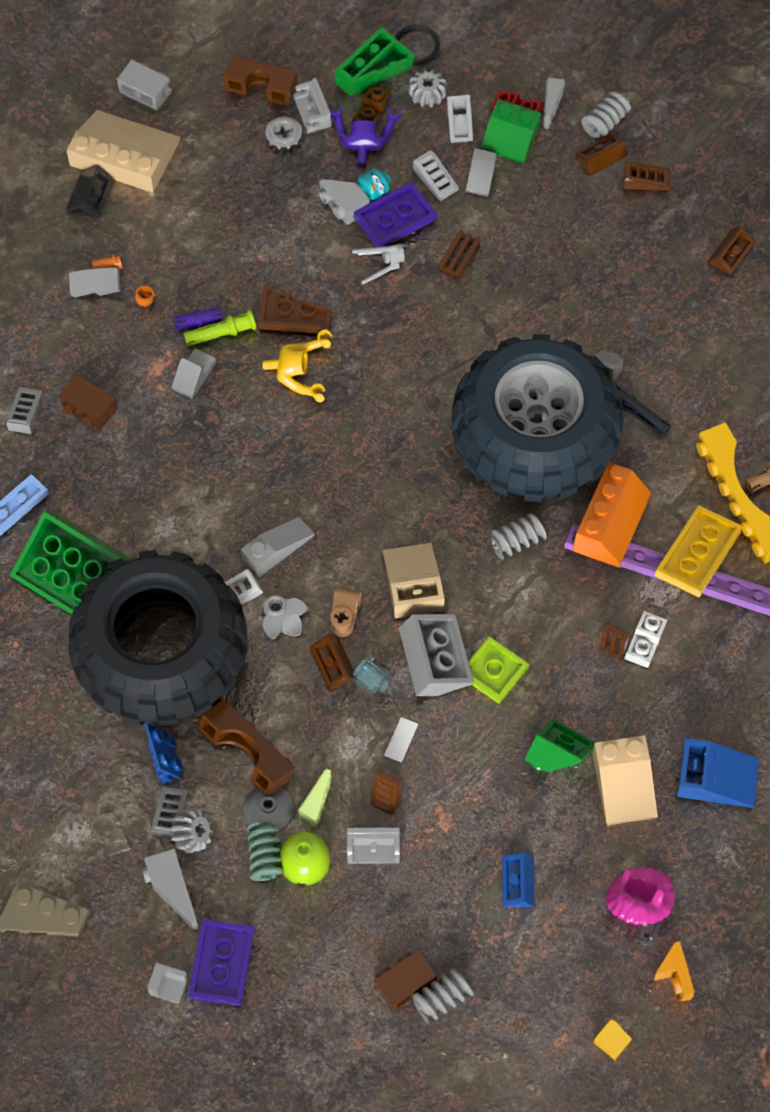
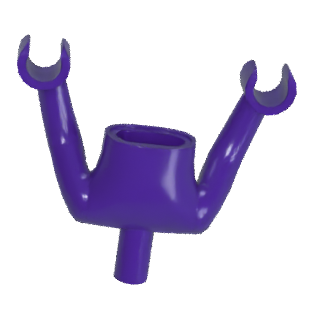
(363, 134)

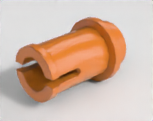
(109, 262)

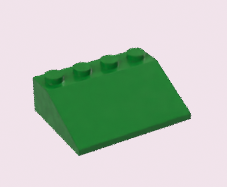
(62, 560)

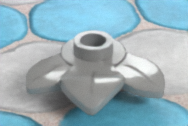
(284, 620)

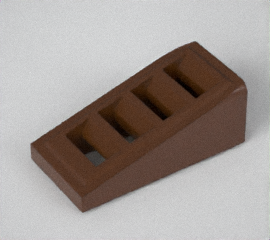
(639, 183)
(386, 792)

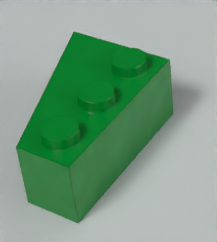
(373, 63)

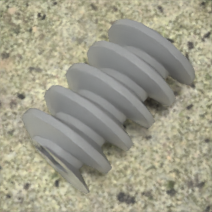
(606, 114)
(516, 534)
(441, 995)

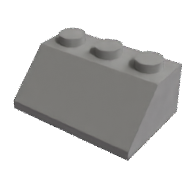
(435, 654)

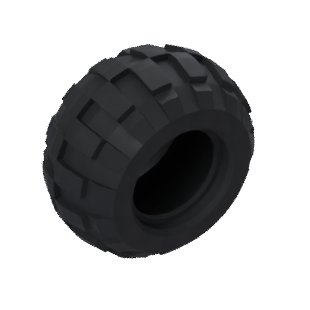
(165, 688)

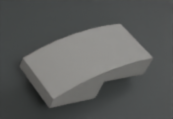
(480, 172)
(98, 281)

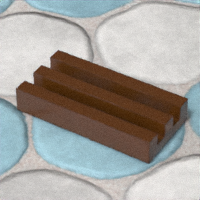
(466, 240)
(621, 650)

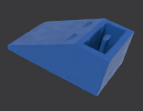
(717, 774)

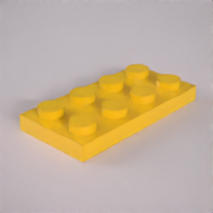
(698, 551)

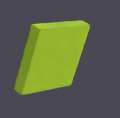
(496, 669)

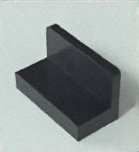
(90, 192)

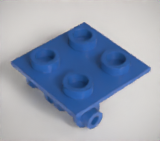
(163, 752)

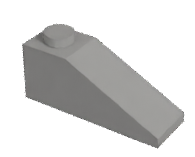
(274, 546)
(168, 882)

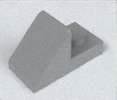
(459, 118)
(192, 373)

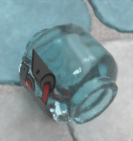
(371, 676)

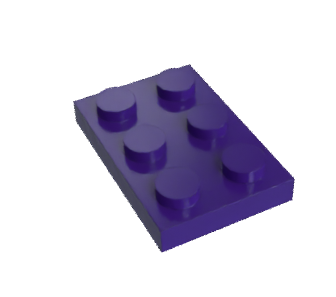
(395, 215)
(221, 962)

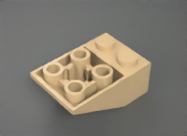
(413, 580)

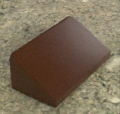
(602, 153)
(732, 250)
(333, 661)

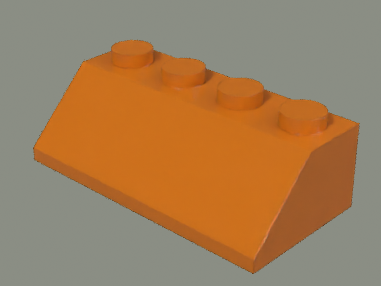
(612, 516)

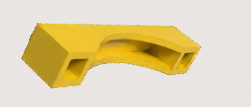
(718, 449)

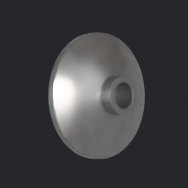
(277, 816)

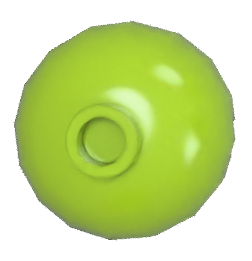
(304, 858)

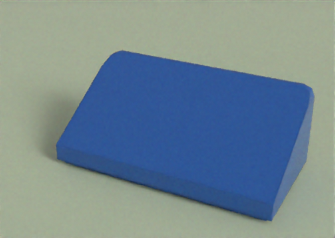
(518, 880)

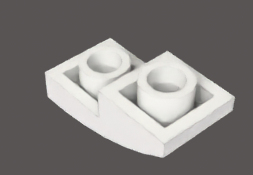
(646, 639)

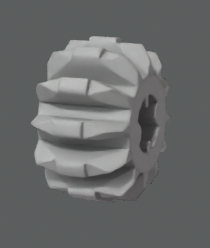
(427, 88)
(191, 830)

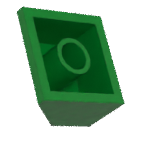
(511, 131)

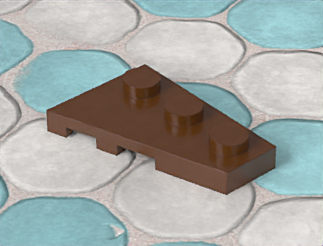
(286, 313)

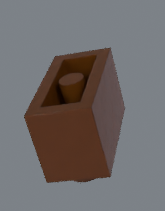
(88, 402)
(404, 980)

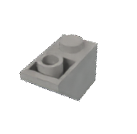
(343, 198)

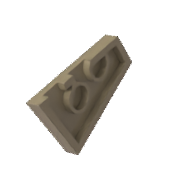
(41, 912)

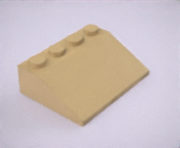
(122, 150)

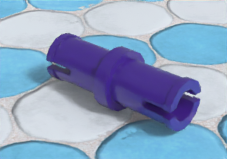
(198, 318)

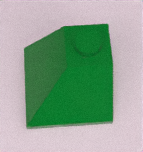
(558, 747)

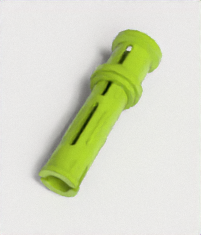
(231, 325)

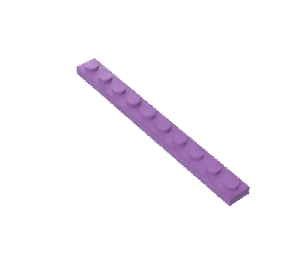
(720, 586)

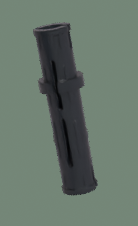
(643, 414)

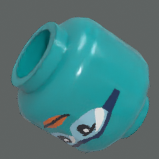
(374, 184)

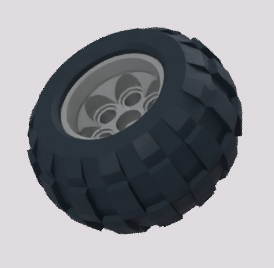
(527, 455)

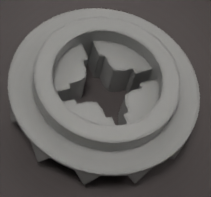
(290, 126)

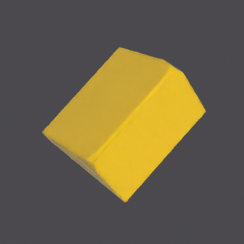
(612, 1039)

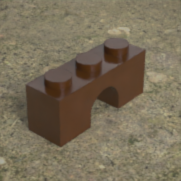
(244, 73)

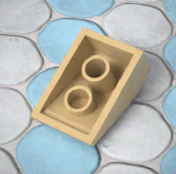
(625, 780)

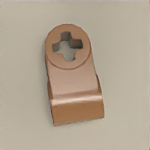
(344, 608)

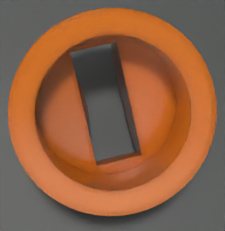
(147, 296)

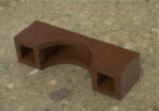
(227, 726)

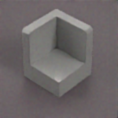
(167, 983)

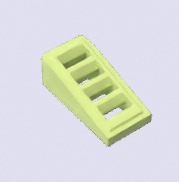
(314, 803)

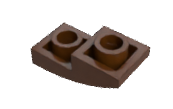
(373, 105)

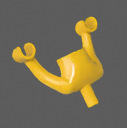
(294, 361)

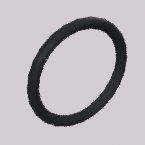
(431, 32)

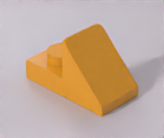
(676, 966)

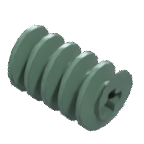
(263, 851)

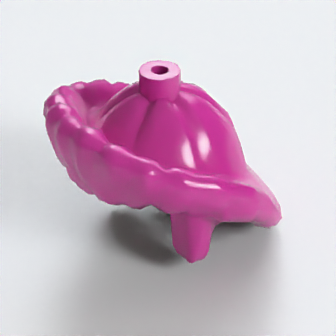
(641, 896)

